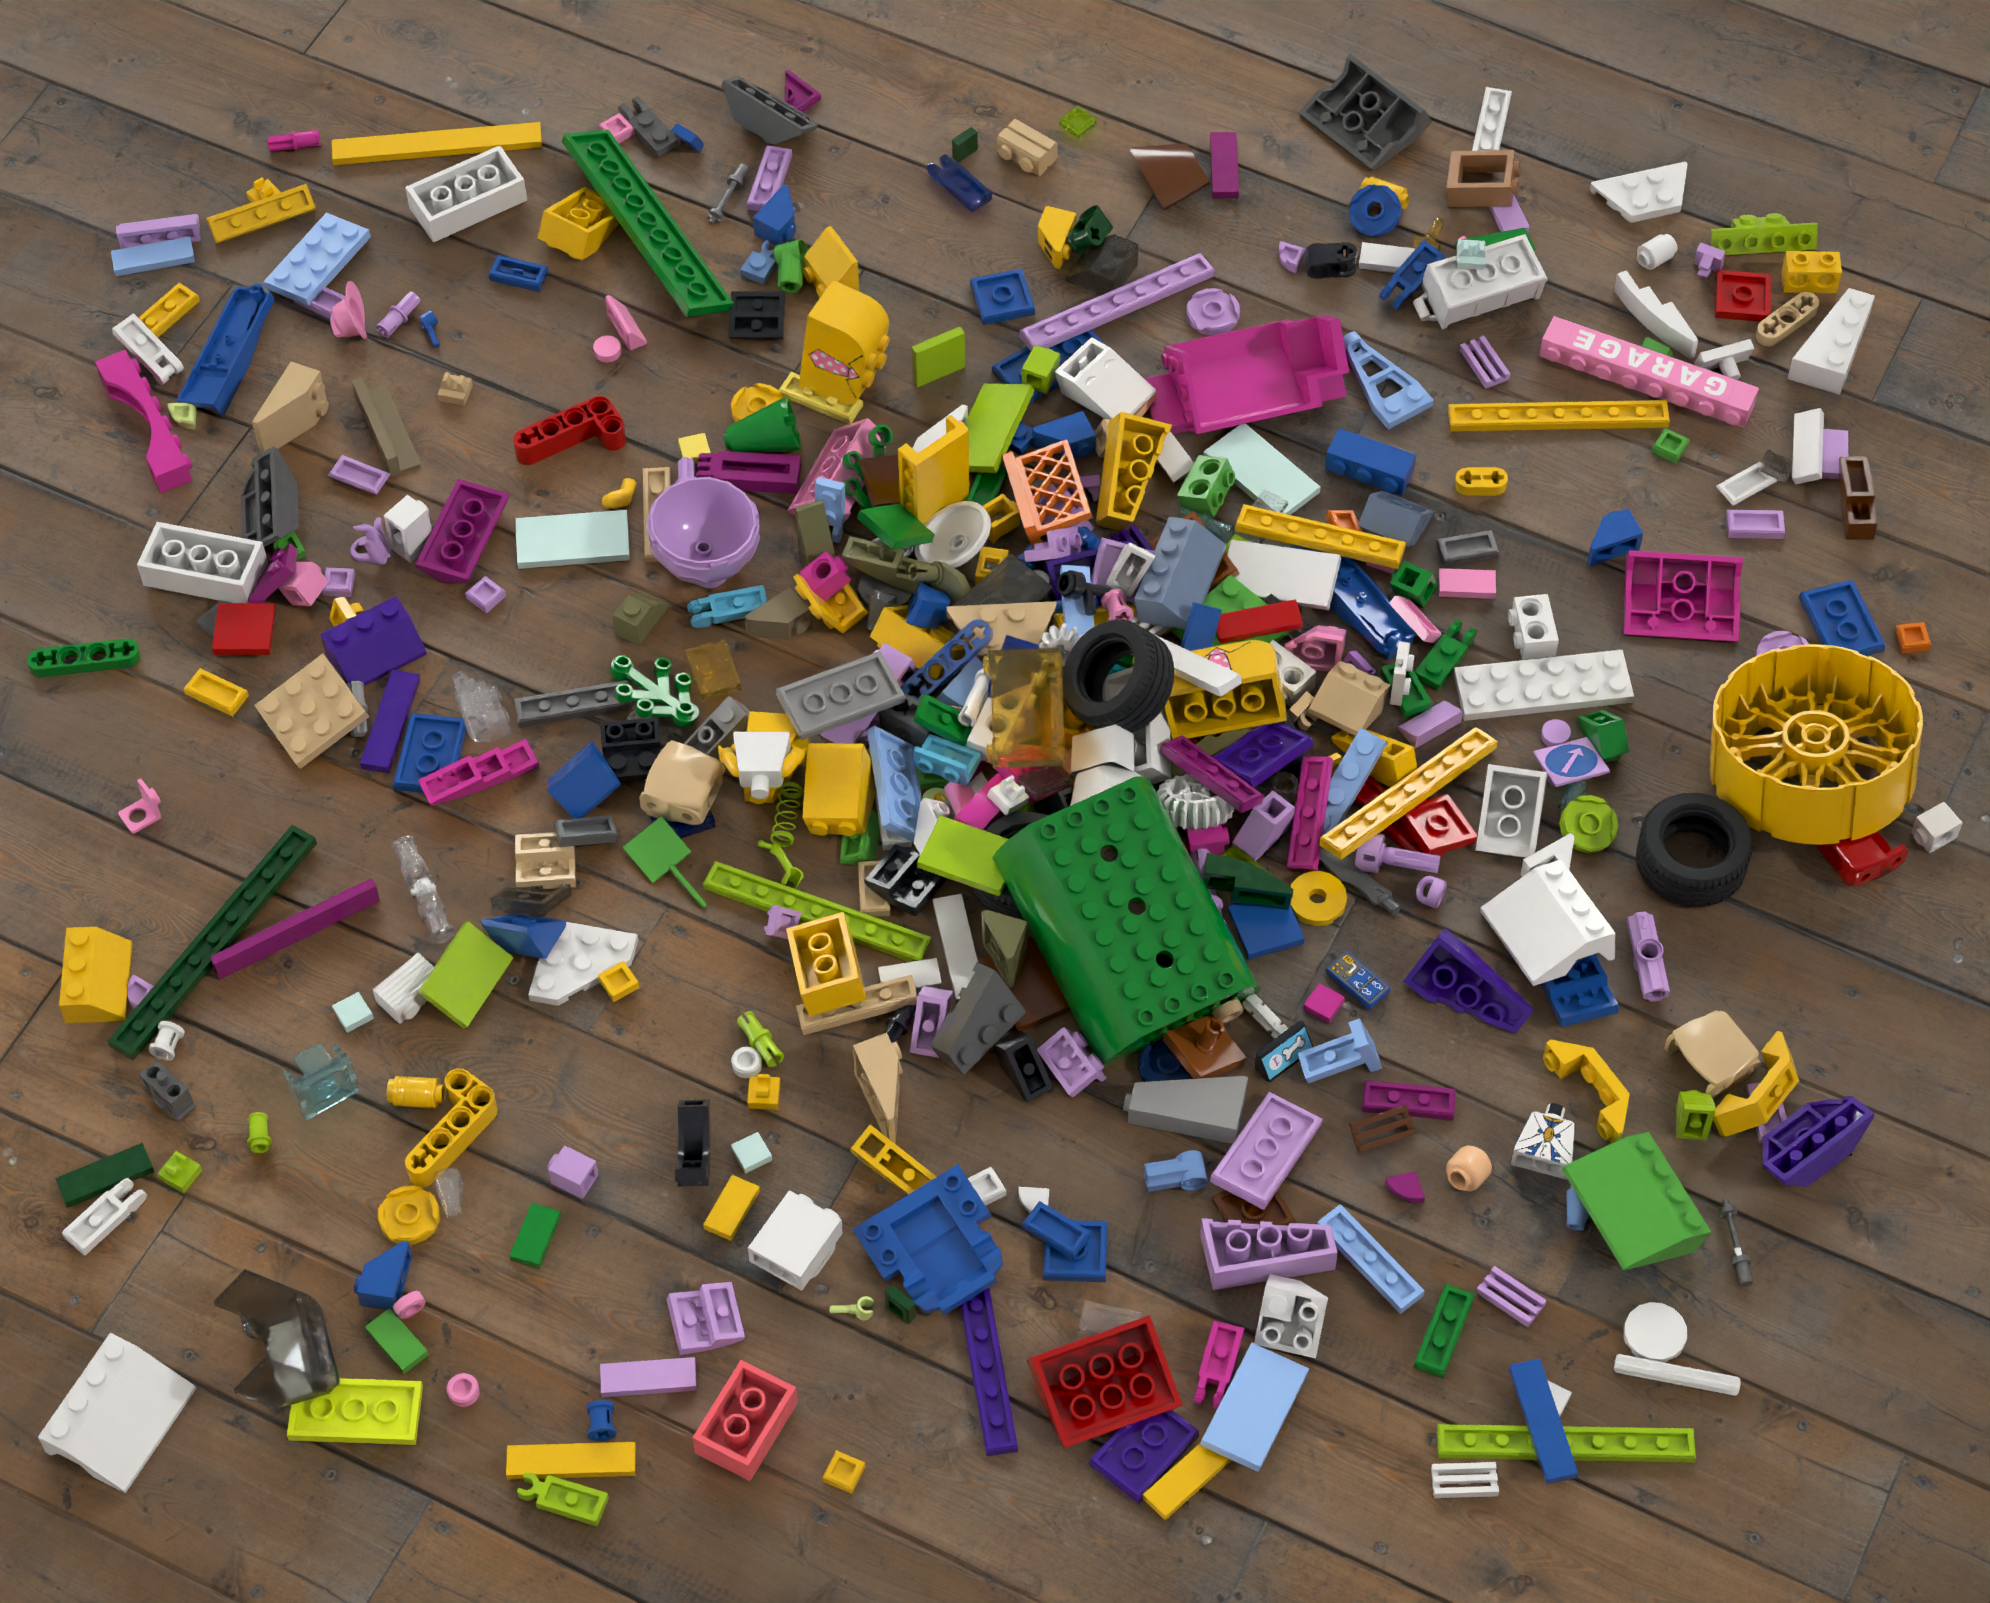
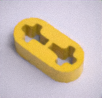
(1481, 481)

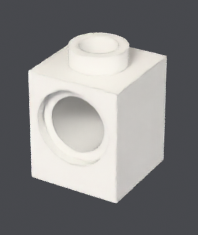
(1936, 827)

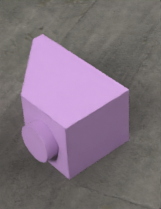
(930, 1013)

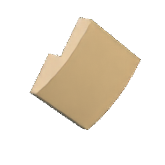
(543, 861)

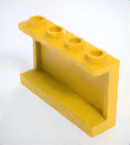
(935, 474)

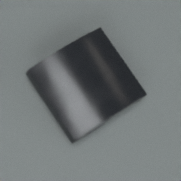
(757, 315)
(901, 881)

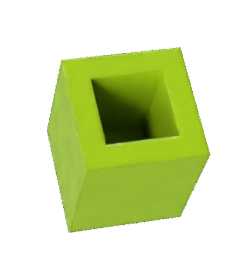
(1040, 368)

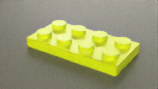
(360, 1413)

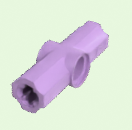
(1650, 970)

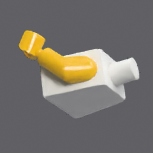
(761, 760)

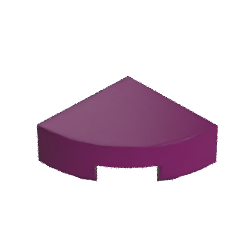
(1406, 1187)

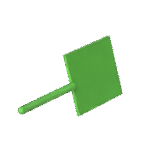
(658, 851)

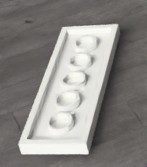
(1543, 685)

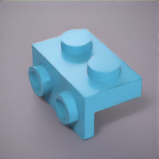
(947, 759)

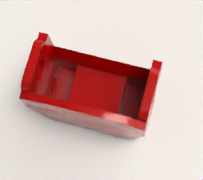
(1863, 858)

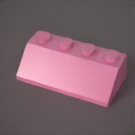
(830, 462)

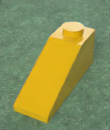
(1394, 762)
(890, 1161)

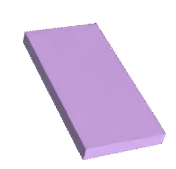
(1266, 1150)

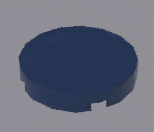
(1160, 1064)

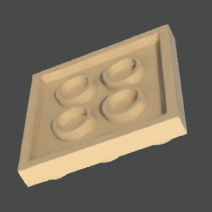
(311, 711)

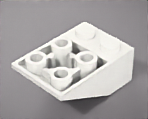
(1102, 381)

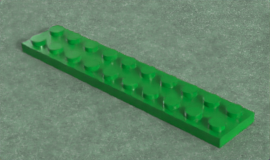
(647, 223)

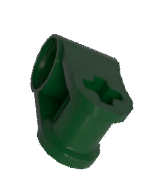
(1089, 229)

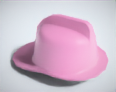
(349, 314)

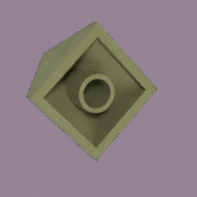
(1006, 943)

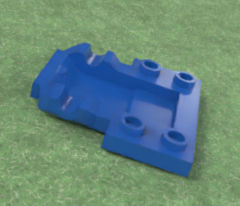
(935, 1243)

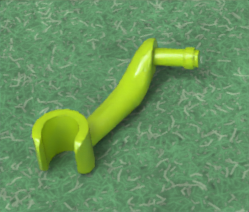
(792, 873)

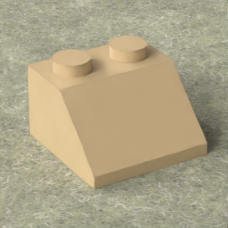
(1349, 698)

